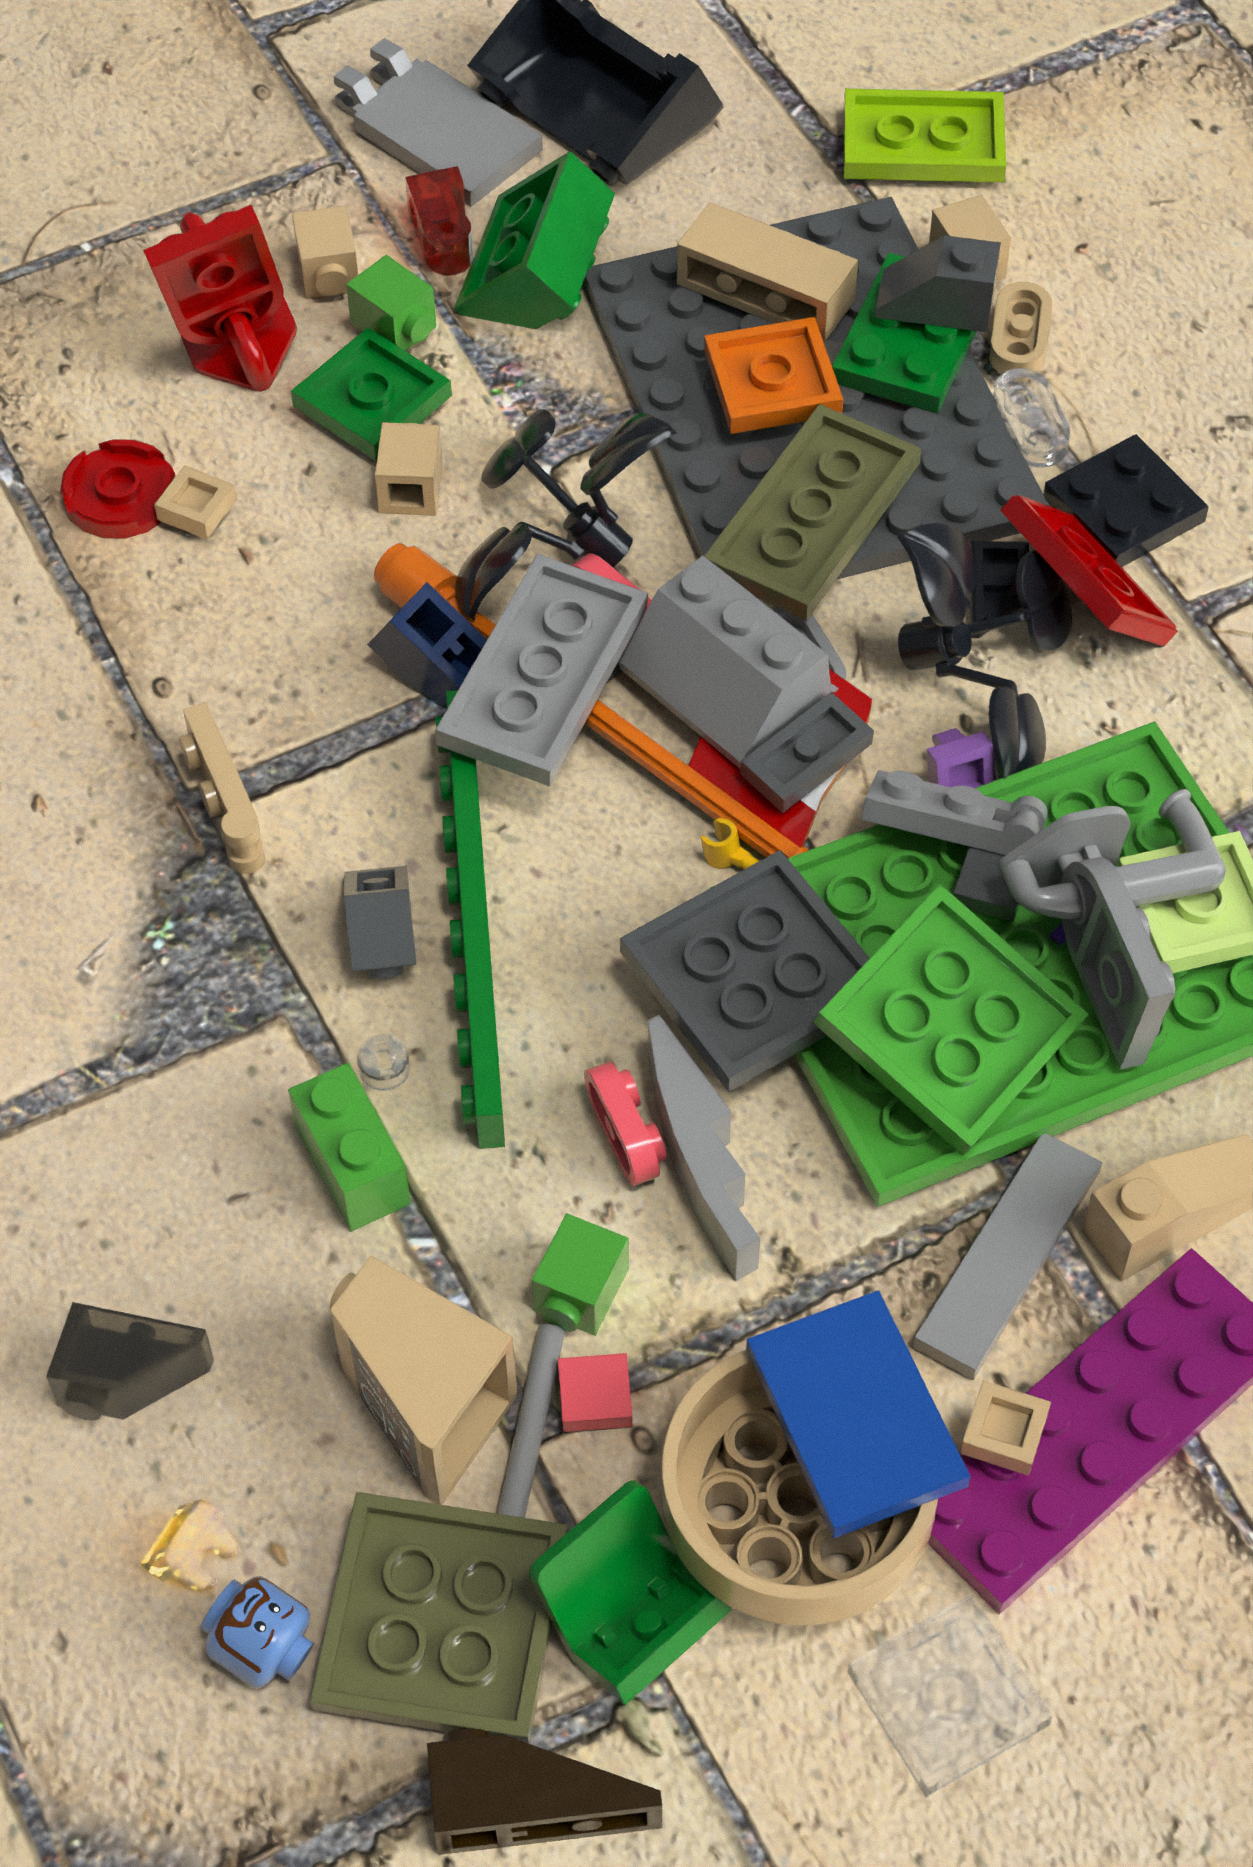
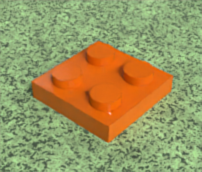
(771, 374)

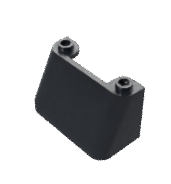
(594, 86)

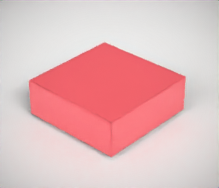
(595, 1392)

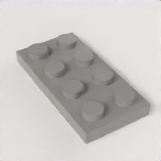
(542, 669)

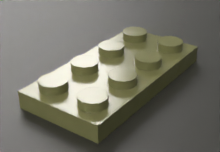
(813, 510)

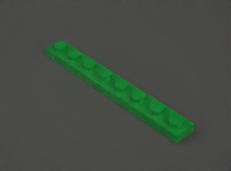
(471, 941)

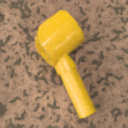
(728, 851)

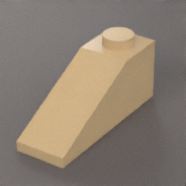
(1170, 1203)

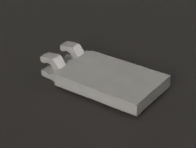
(435, 121)

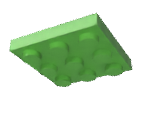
(950, 1019)

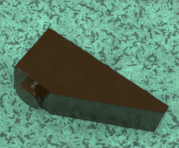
(517, 1794)

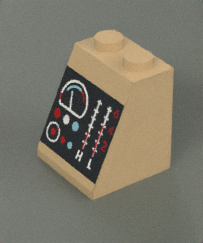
(423, 1371)

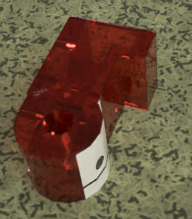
(440, 221)

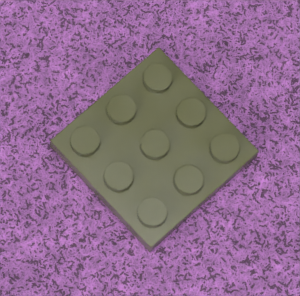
(436, 1618)

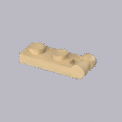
(222, 789)

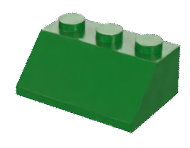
(538, 247)

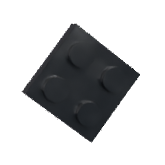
(1127, 499)

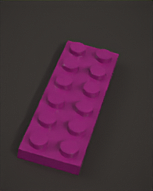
(1112, 1423)

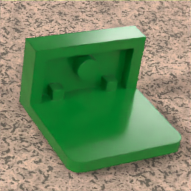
(623, 1594)

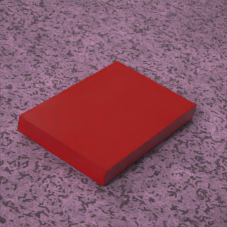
(1089, 570)

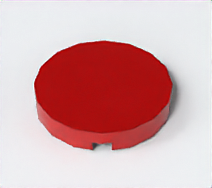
(116, 488)

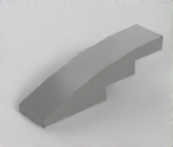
(696, 1135)

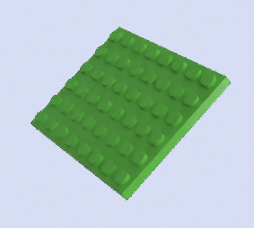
(886, 874)

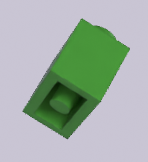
(349, 1146)

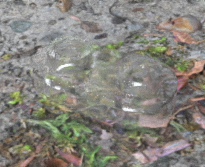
(1039, 424)

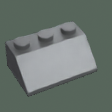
(724, 661)

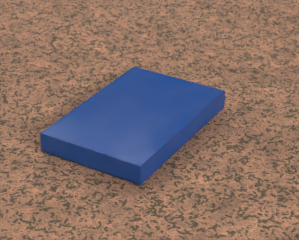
(857, 1414)

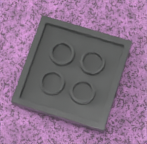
(746, 967)

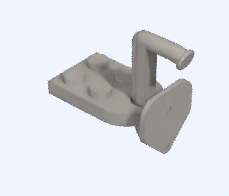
(1073, 877)

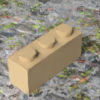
(765, 270)

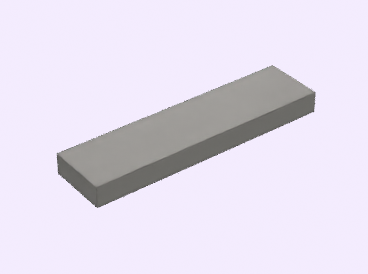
(1007, 1256)

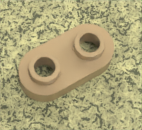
(1020, 327)

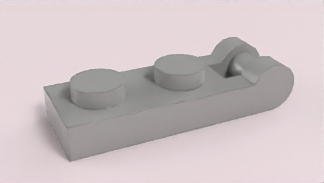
(952, 813)

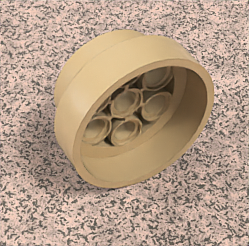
(706, 1470)

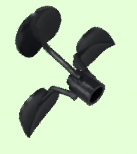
(588, 527)
(945, 579)

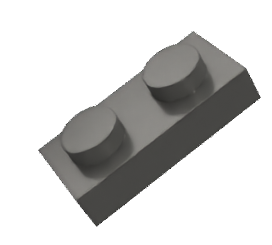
(806, 752)

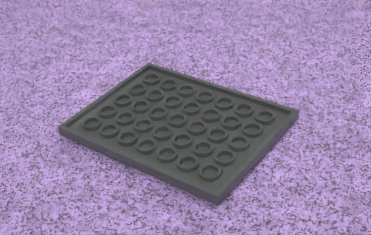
(658, 345)

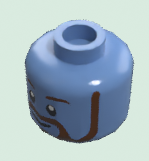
(257, 1631)

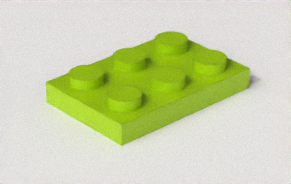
(924, 135)

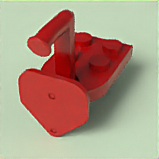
(225, 297)

